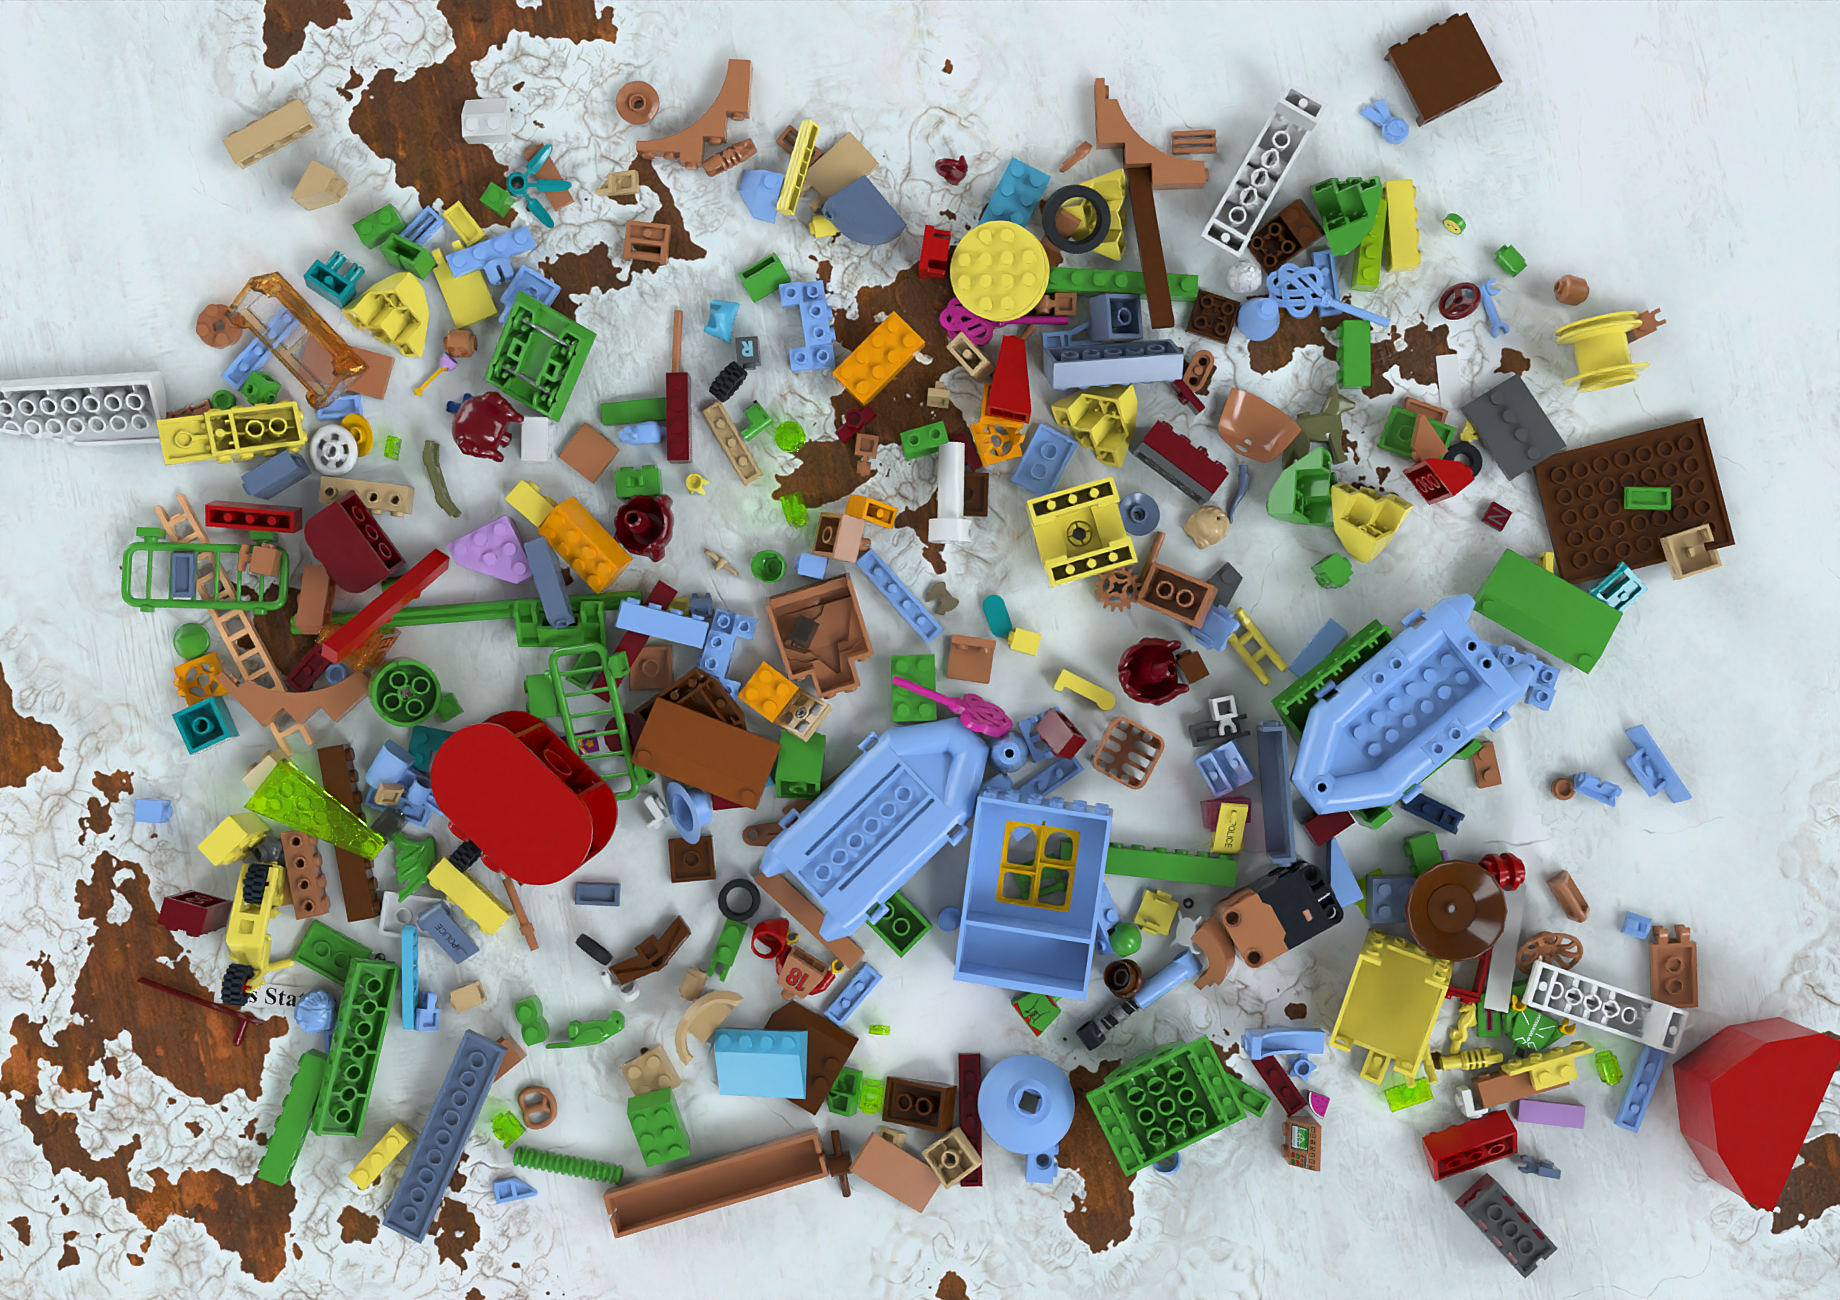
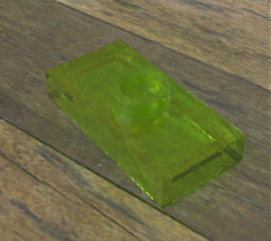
(1402, 1097)

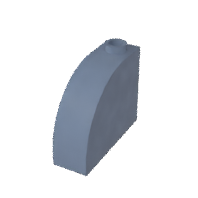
(863, 214)

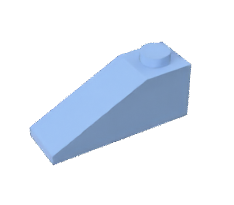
(1340, 875)

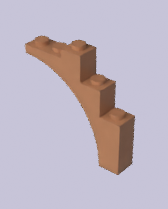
(712, 127)

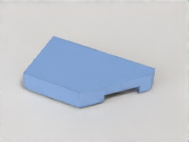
(512, 1189)

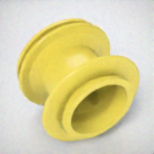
(1602, 351)

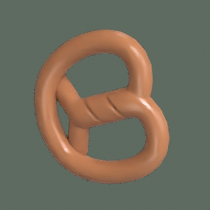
(528, 1109)

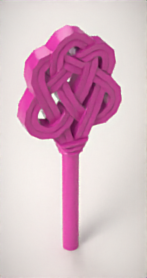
(956, 325)
(974, 711)

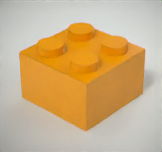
(768, 691)

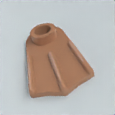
(764, 833)

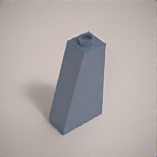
(549, 582)

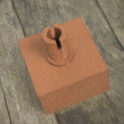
(839, 537)

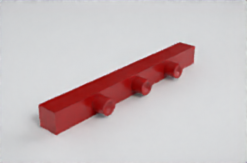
(385, 607)

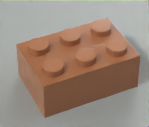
(1177, 595)

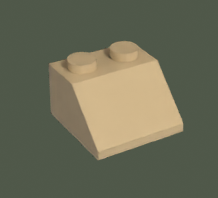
(319, 187)

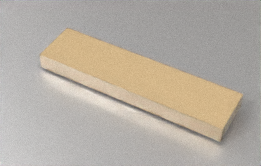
(732, 443)

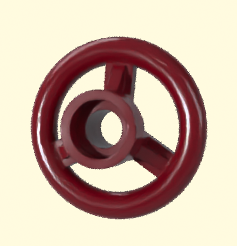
(1461, 305)

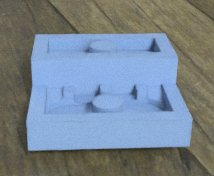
(1225, 768)

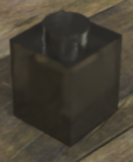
(802, 633)
(390, 823)

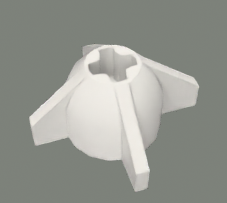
(1186, 929)

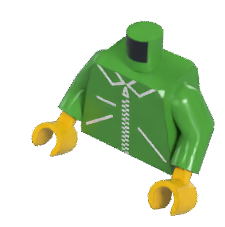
(1532, 1028)

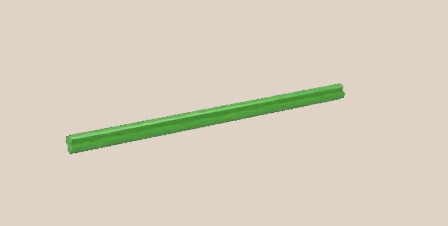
(481, 610)

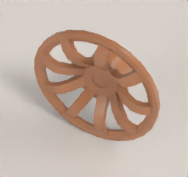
(1546, 947)

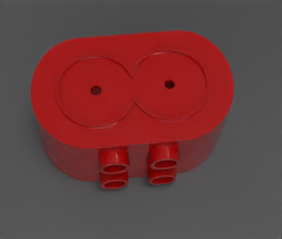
(523, 798)

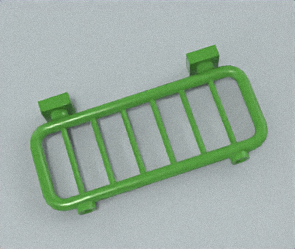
(151, 544)
(614, 667)

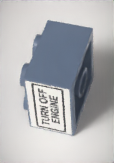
(1116, 318)

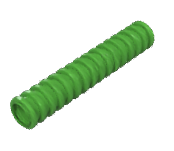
(568, 1165)

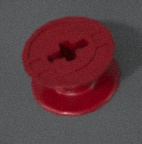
(613, 741)

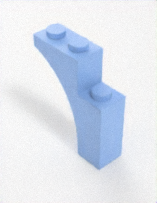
(1282, 1040)

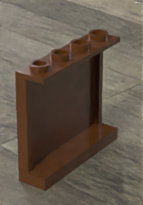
(1444, 67)

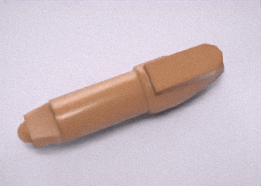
(1080, 153)

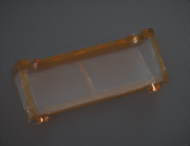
(297, 337)

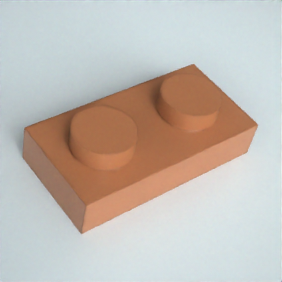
(1486, 766)

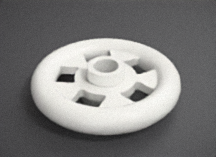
(317, 453)

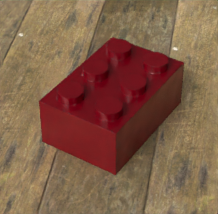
(194, 913)

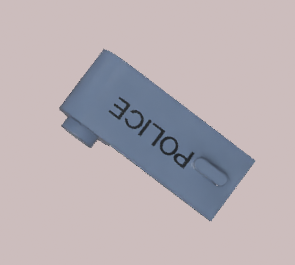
(446, 932)

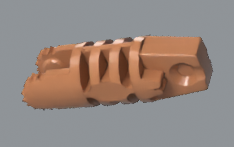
(729, 157)

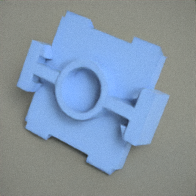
(1216, 628)

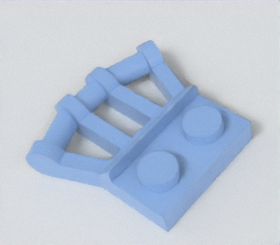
(1063, 338)

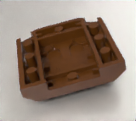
(700, 693)
(826, 1050)

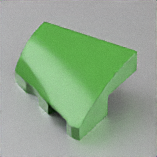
(845, 1092)

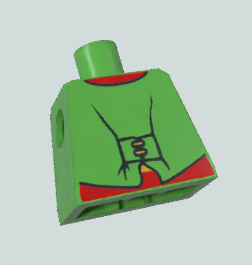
(1037, 1010)

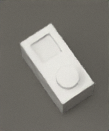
(537, 440)

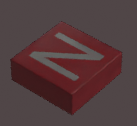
(1496, 516)

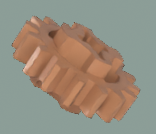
(1130, 580)

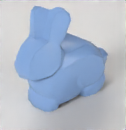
(643, 433)

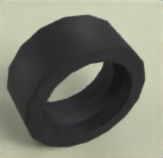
(722, 903)

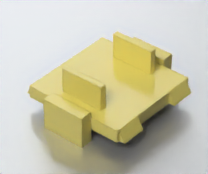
(1156, 912)

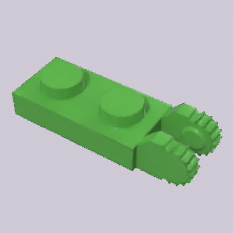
(727, 947)

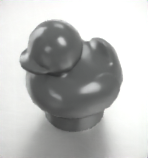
(268, 850)

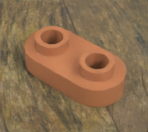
(1197, 371)

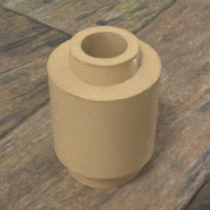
(693, 983)

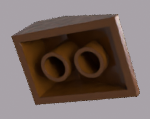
(919, 1104)

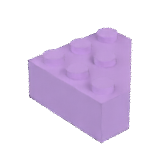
(494, 551)

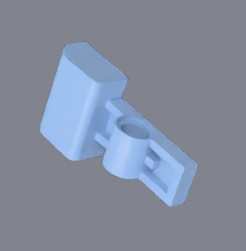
(395, 766)

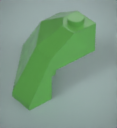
(1347, 210)
(1304, 491)

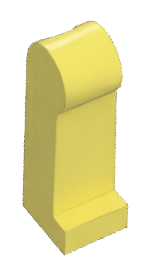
(1103, 699)

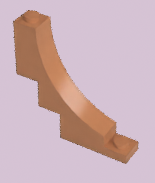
(1116, 133)
(269, 704)

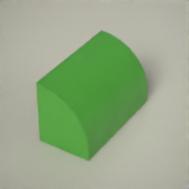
(764, 277)

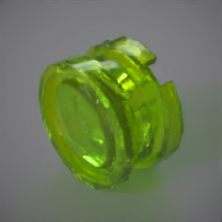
(790, 437)

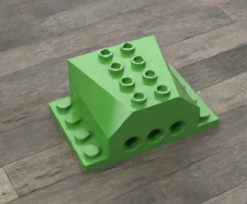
(1164, 1102)

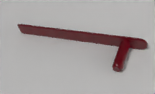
(244, 1019)

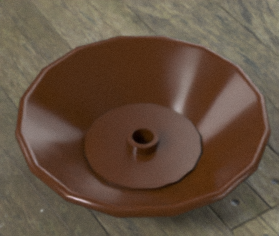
(1477, 915)

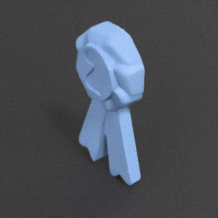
(1393, 129)

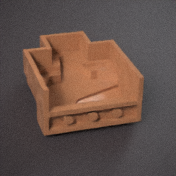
(837, 641)

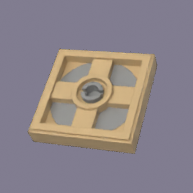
(803, 715)

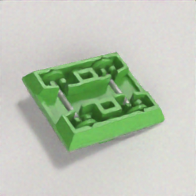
(543, 356)

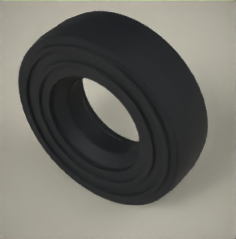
(1470, 451)
(594, 949)

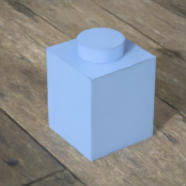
(811, 566)
(153, 810)

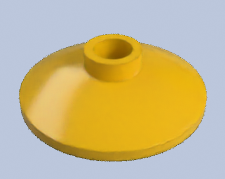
(361, 431)

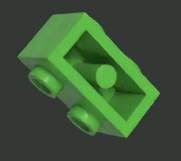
(1333, 571)

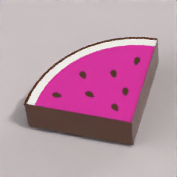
(1317, 1103)

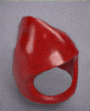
(771, 934)

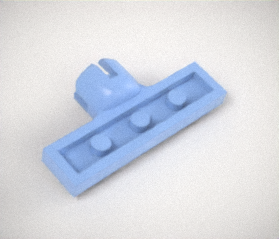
(492, 255)

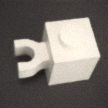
(1222, 710)

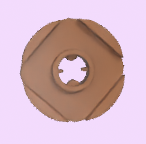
(206, 327)

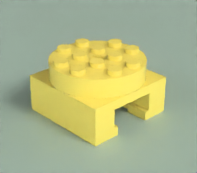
(1095, 512)

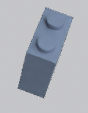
(275, 475)

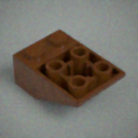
(1285, 236)

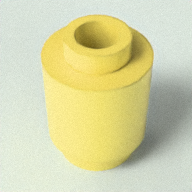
(821, 227)

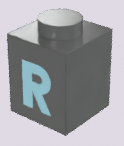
(748, 352)

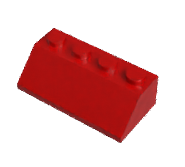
(1439, 478)
(1470, 1144)

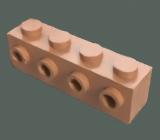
(305, 874)

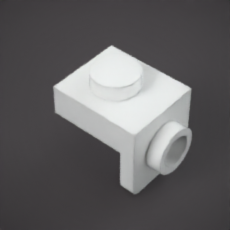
(656, 807)
(1464, 1100)

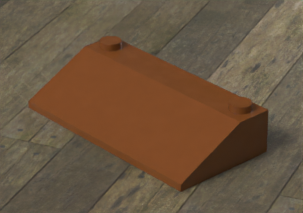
(706, 753)

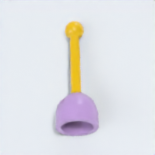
(446, 364)

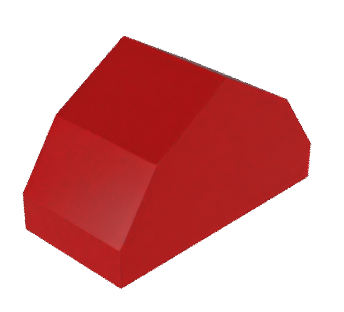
(1752, 1101)

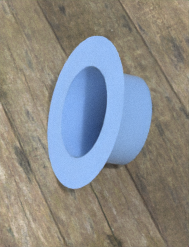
(688, 810)

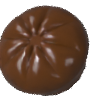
(1123, 978)

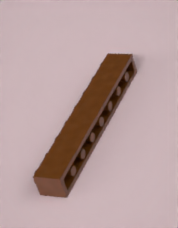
(355, 871)

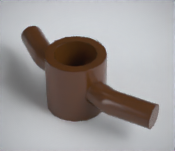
(840, 1163)

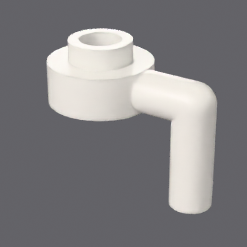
(626, 992)

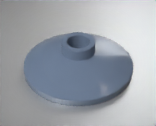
(1147, 510)

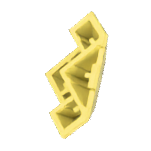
(1114, 190)
(394, 312)
(1100, 420)
(1365, 519)

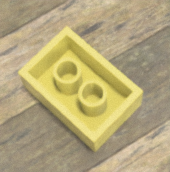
(234, 838)

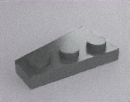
(1226, 582)

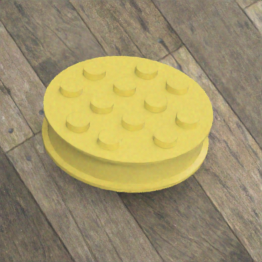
(999, 271)

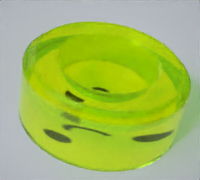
(879, 1029)

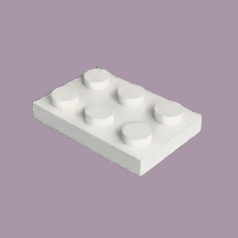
(396, 914)

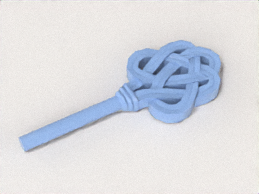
(1325, 299)

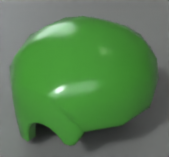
(768, 566)
(1125, 939)

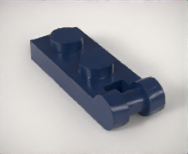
(1434, 812)

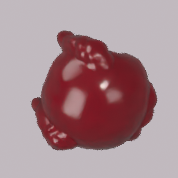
(482, 425)
(645, 525)
(1150, 672)

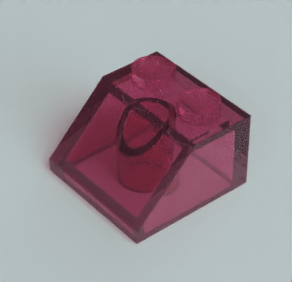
(1211, 808)

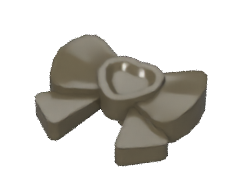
(948, 602)

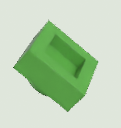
(449, 708)

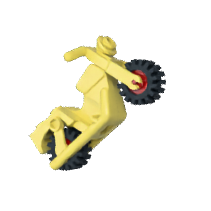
(246, 934)

